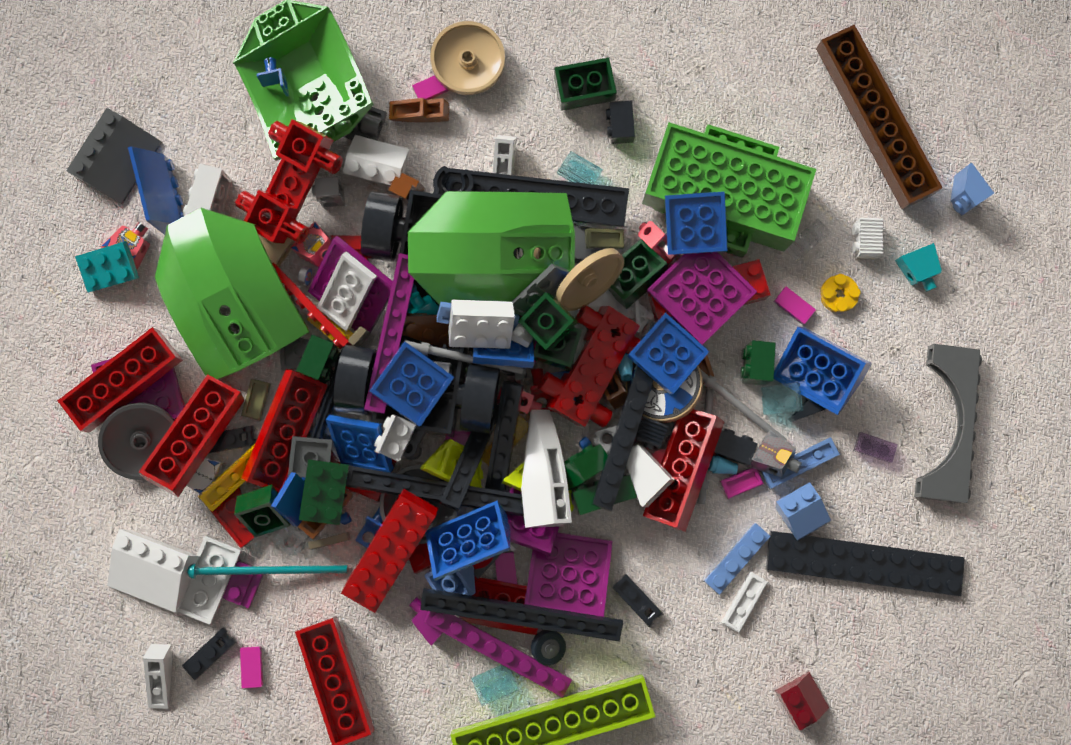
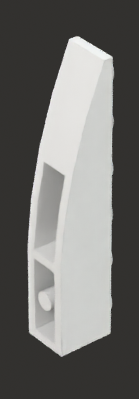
(544, 475)

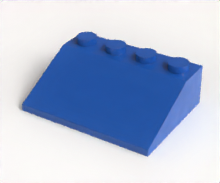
(156, 187)
(822, 368)
(468, 540)

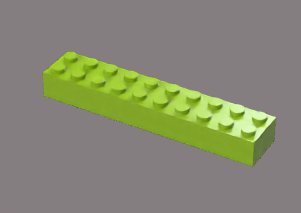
(565, 718)

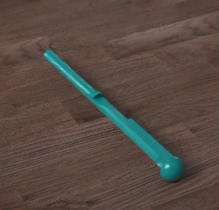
(192, 570)

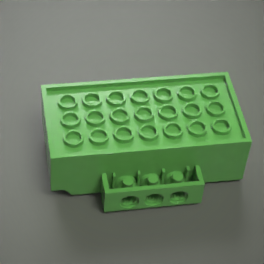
(761, 190)

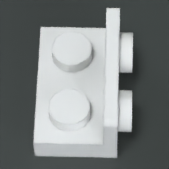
(395, 437)

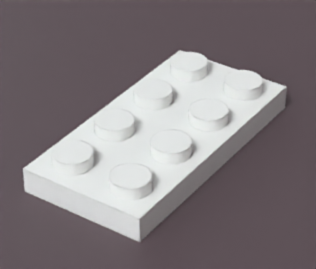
(346, 291)
(206, 591)

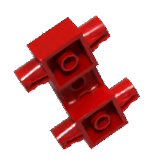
(302, 156)
(592, 368)

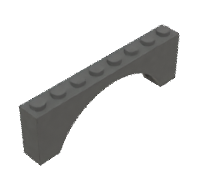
(960, 372)

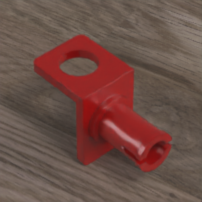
(537, 375)

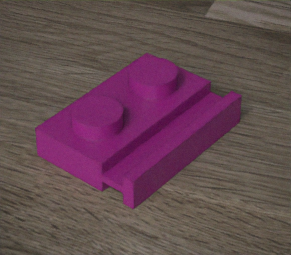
(242, 588)

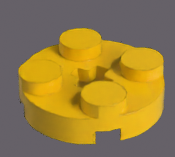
(850, 291)

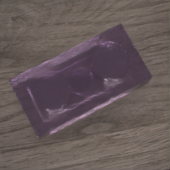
(875, 447)

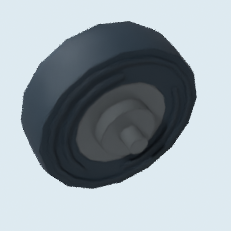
(548, 647)

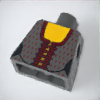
(775, 456)

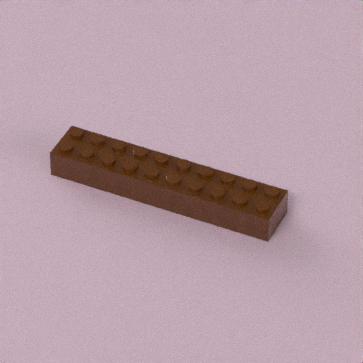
(878, 117)

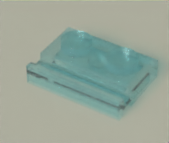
(579, 169)
(781, 399)
(494, 684)

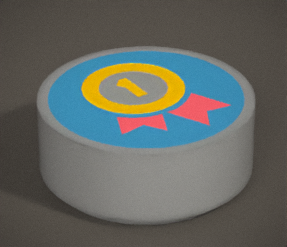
(305, 276)

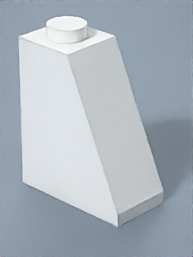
(647, 475)

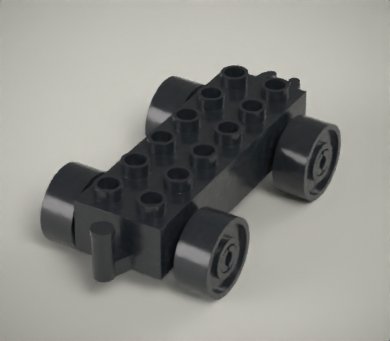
(380, 239)

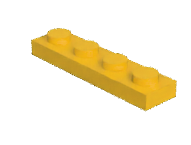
(225, 483)

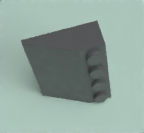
(105, 156)

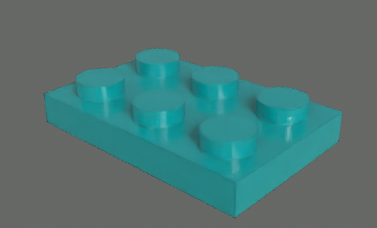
(107, 266)

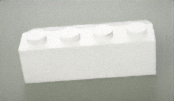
(149, 569)

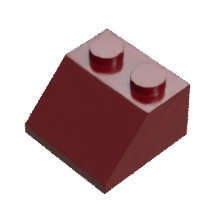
(802, 701)

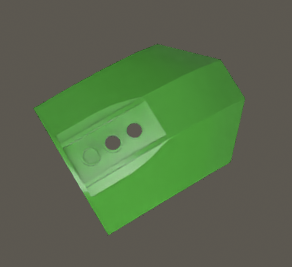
(314, 61)
(469, 242)
(216, 263)

